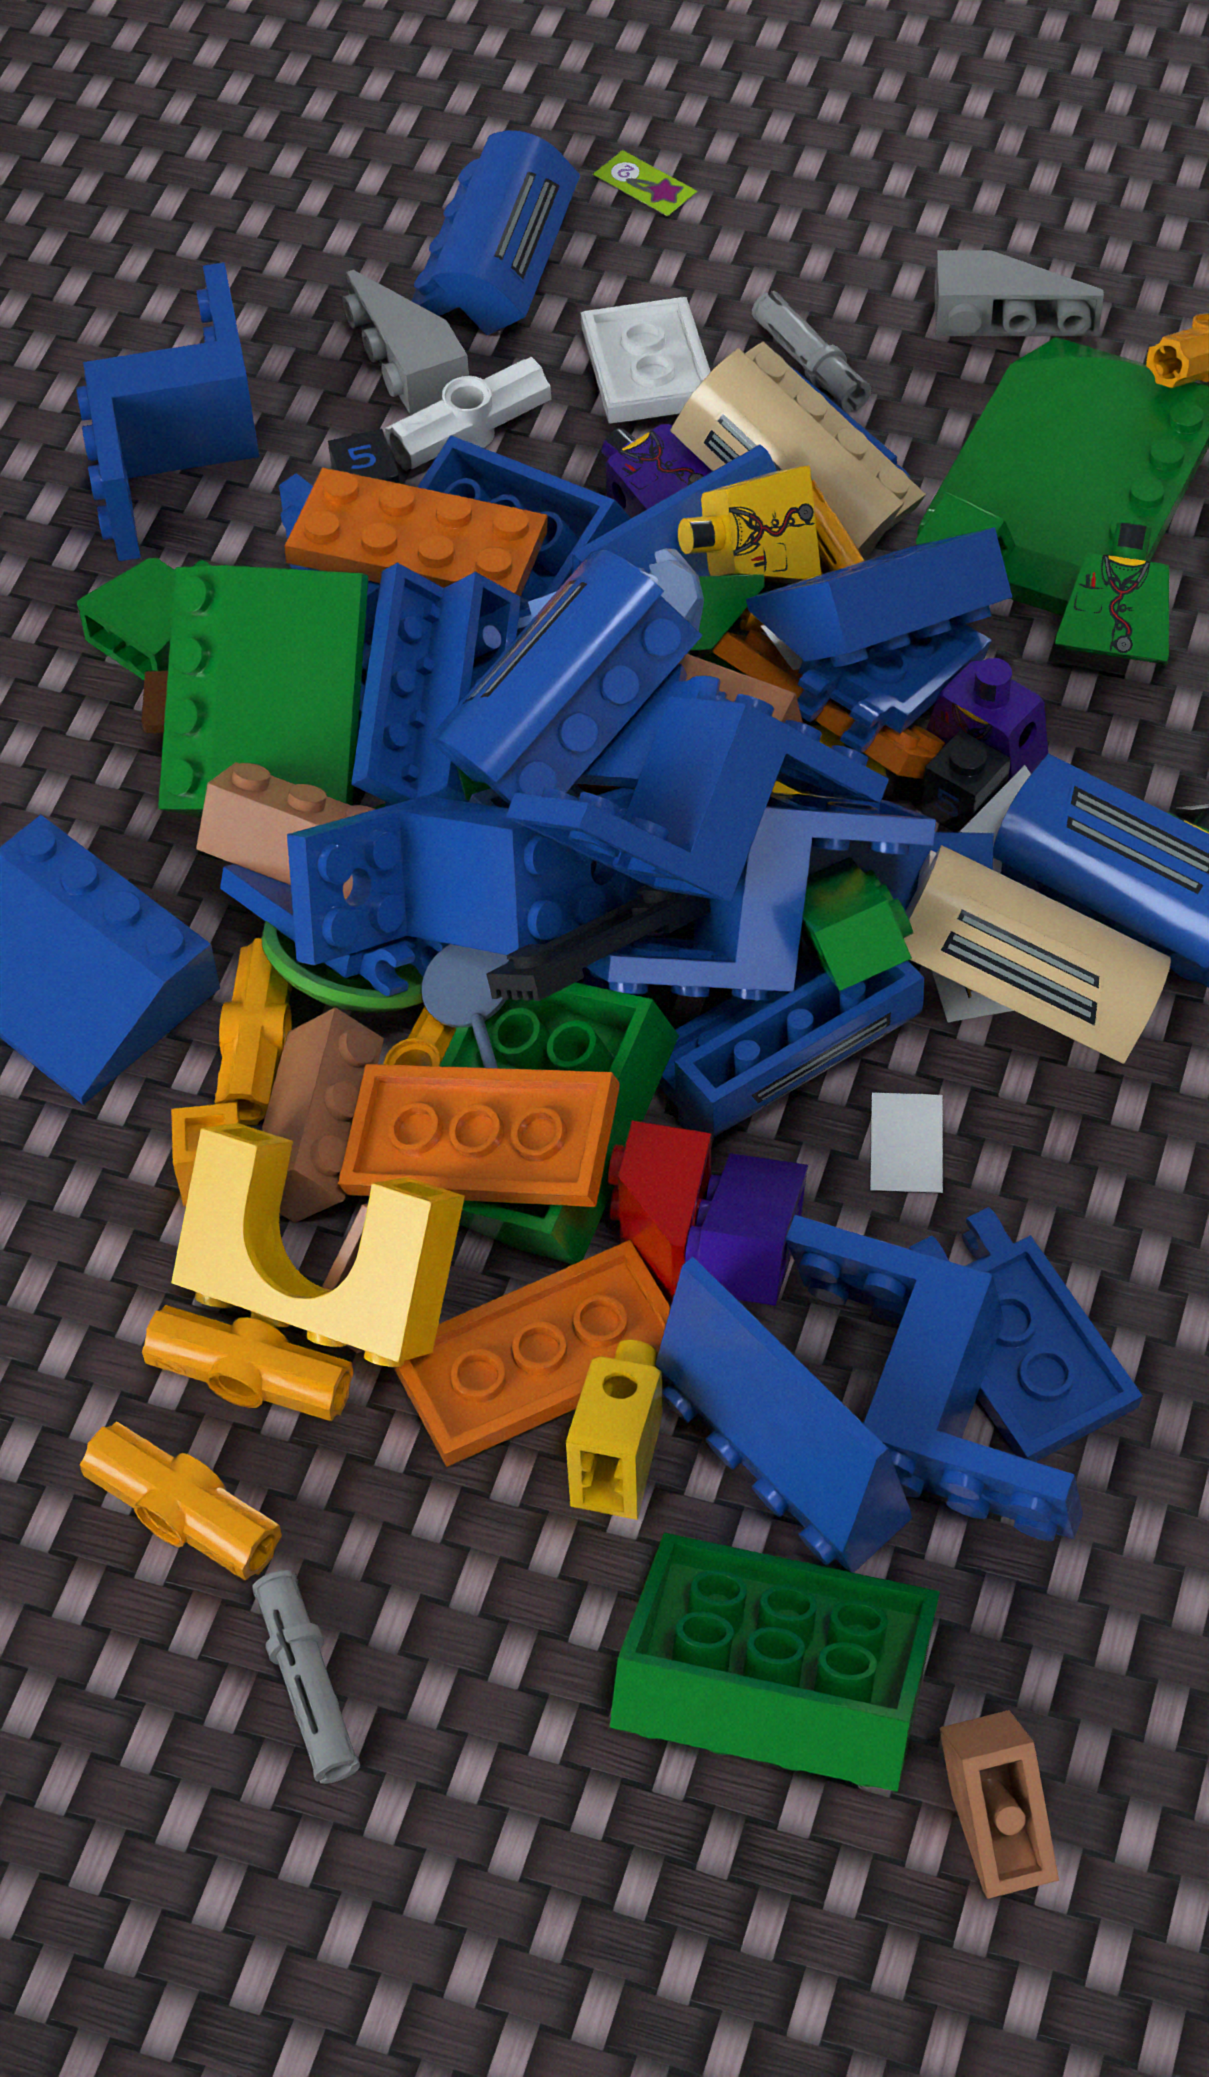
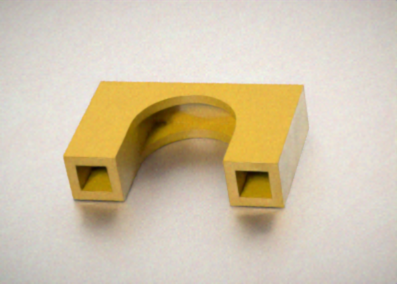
(236, 1254)

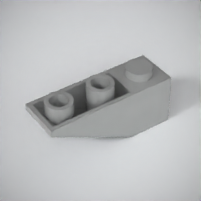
(1008, 297)
(409, 341)

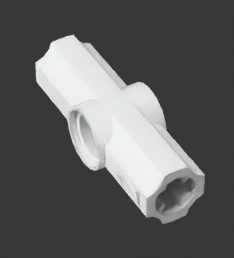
(468, 411)

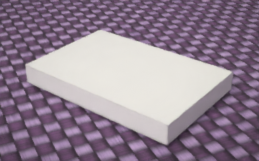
(645, 357)

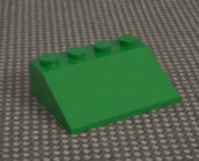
(263, 678)
(569, 1032)
(775, 1661)

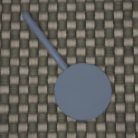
(459, 992)

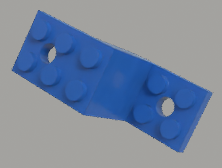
(166, 412)
(701, 795)
(444, 877)
(757, 934)
(934, 1376)

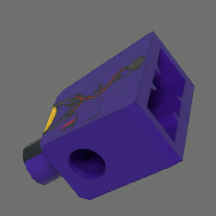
(648, 468)
(995, 711)

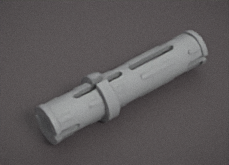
(823, 363)
(296, 1648)

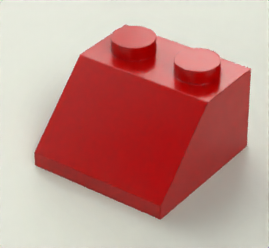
(659, 1194)

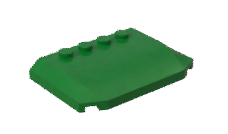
(1071, 453)

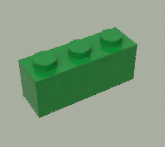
(853, 924)

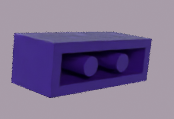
(746, 1225)

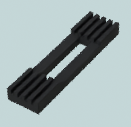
(550, 967)

